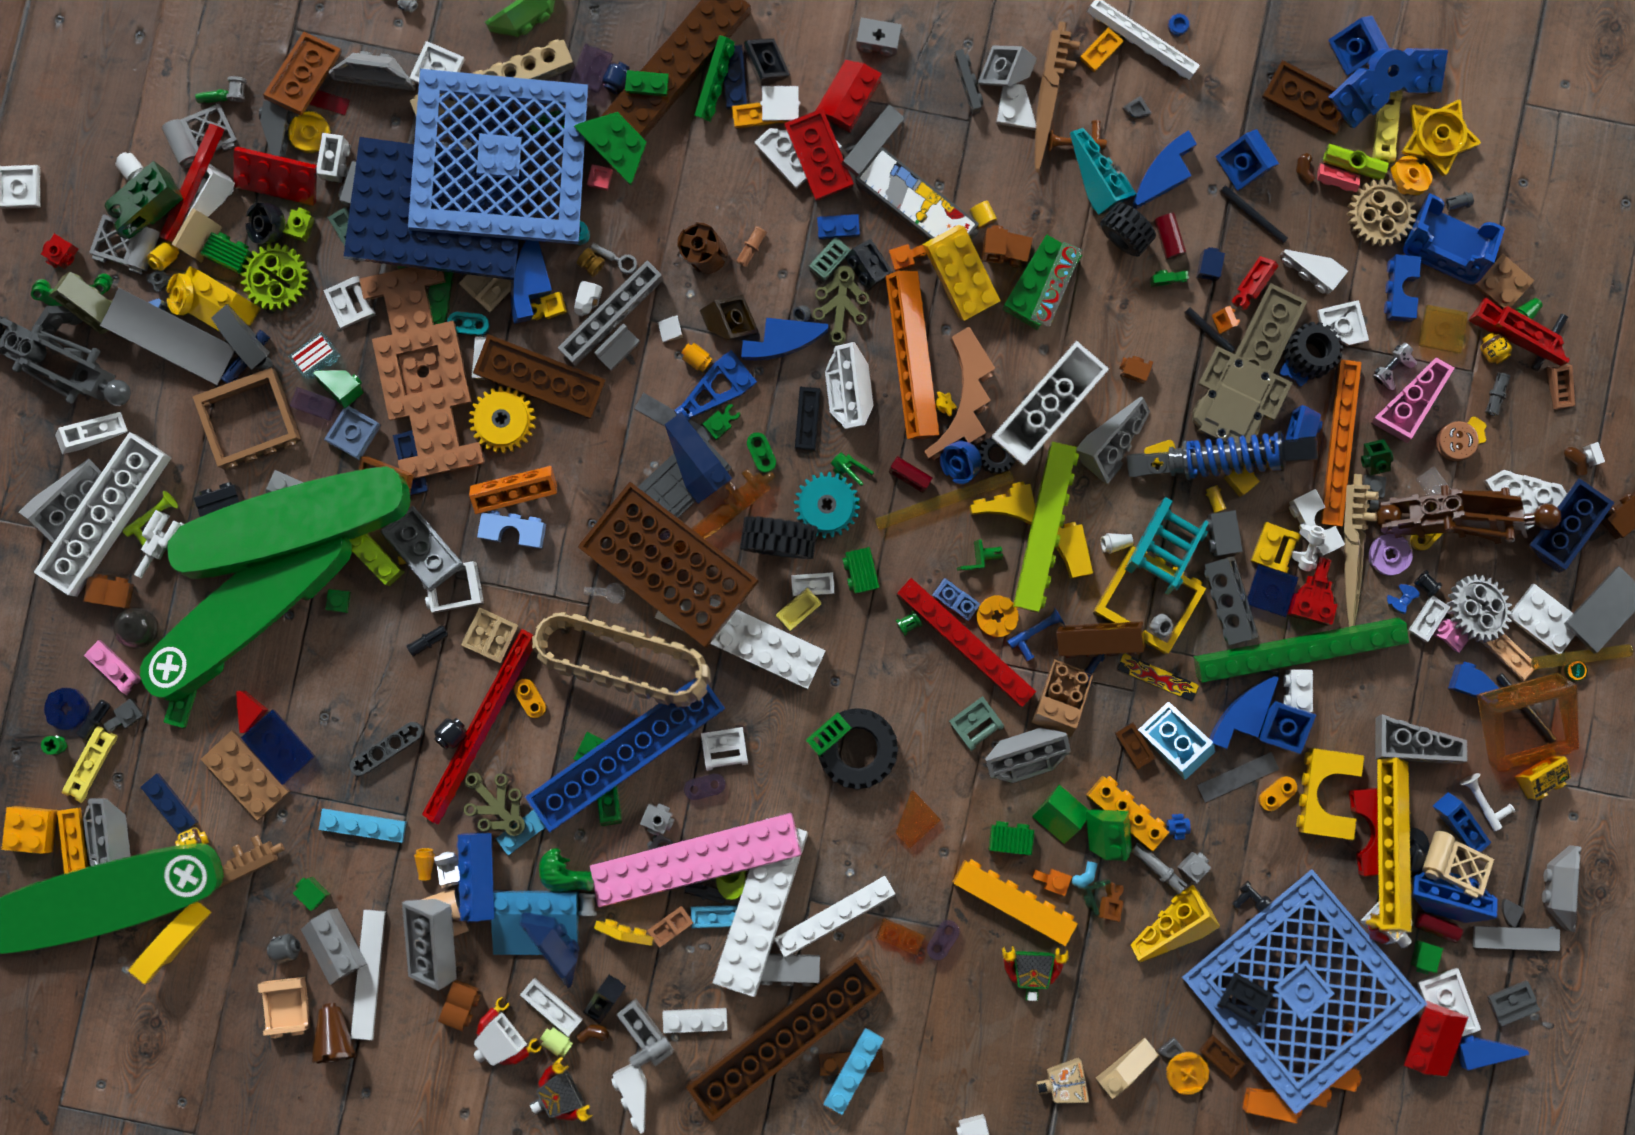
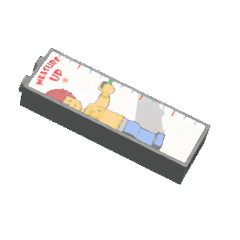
(911, 197)

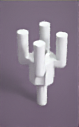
(156, 539)

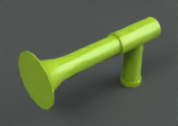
(134, 528)

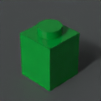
(310, 892)
(1426, 957)

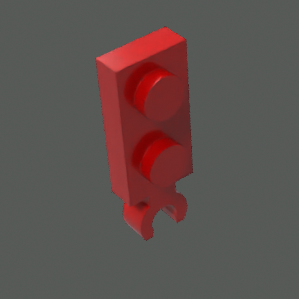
(1255, 281)

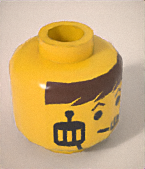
(1496, 348)
(192, 836)

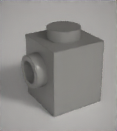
(1195, 866)

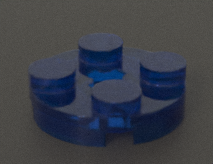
(75, 700)

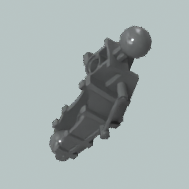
(29, 348)

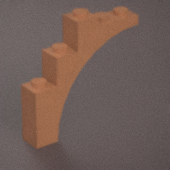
(974, 367)

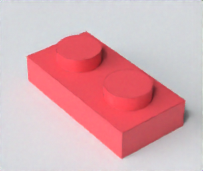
(1333, 176)

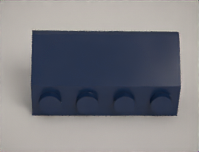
(1580, 515)

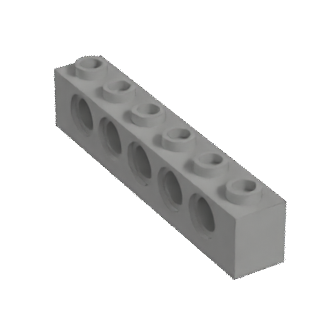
(611, 313)

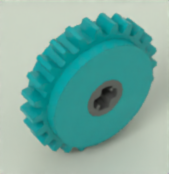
(842, 504)

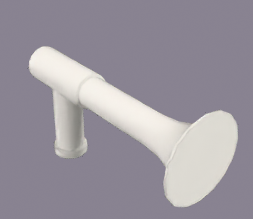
(1493, 818)

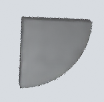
(1137, 108)
(1511, 912)
(1171, 1048)

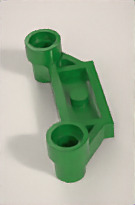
(41, 289)

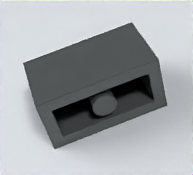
(1224, 533)

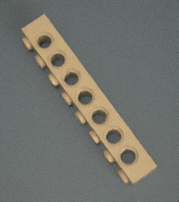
(518, 63)

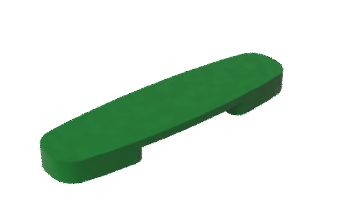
(288, 521)

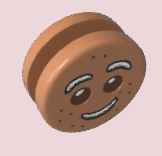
(1457, 441)

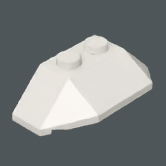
(849, 386)

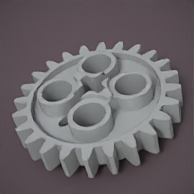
(1484, 605)

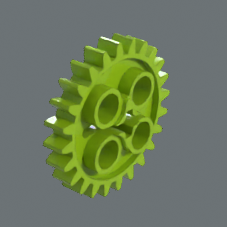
(264, 292)

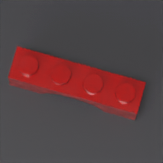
(1366, 804)

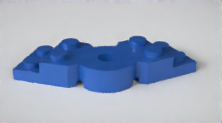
(1369, 89)

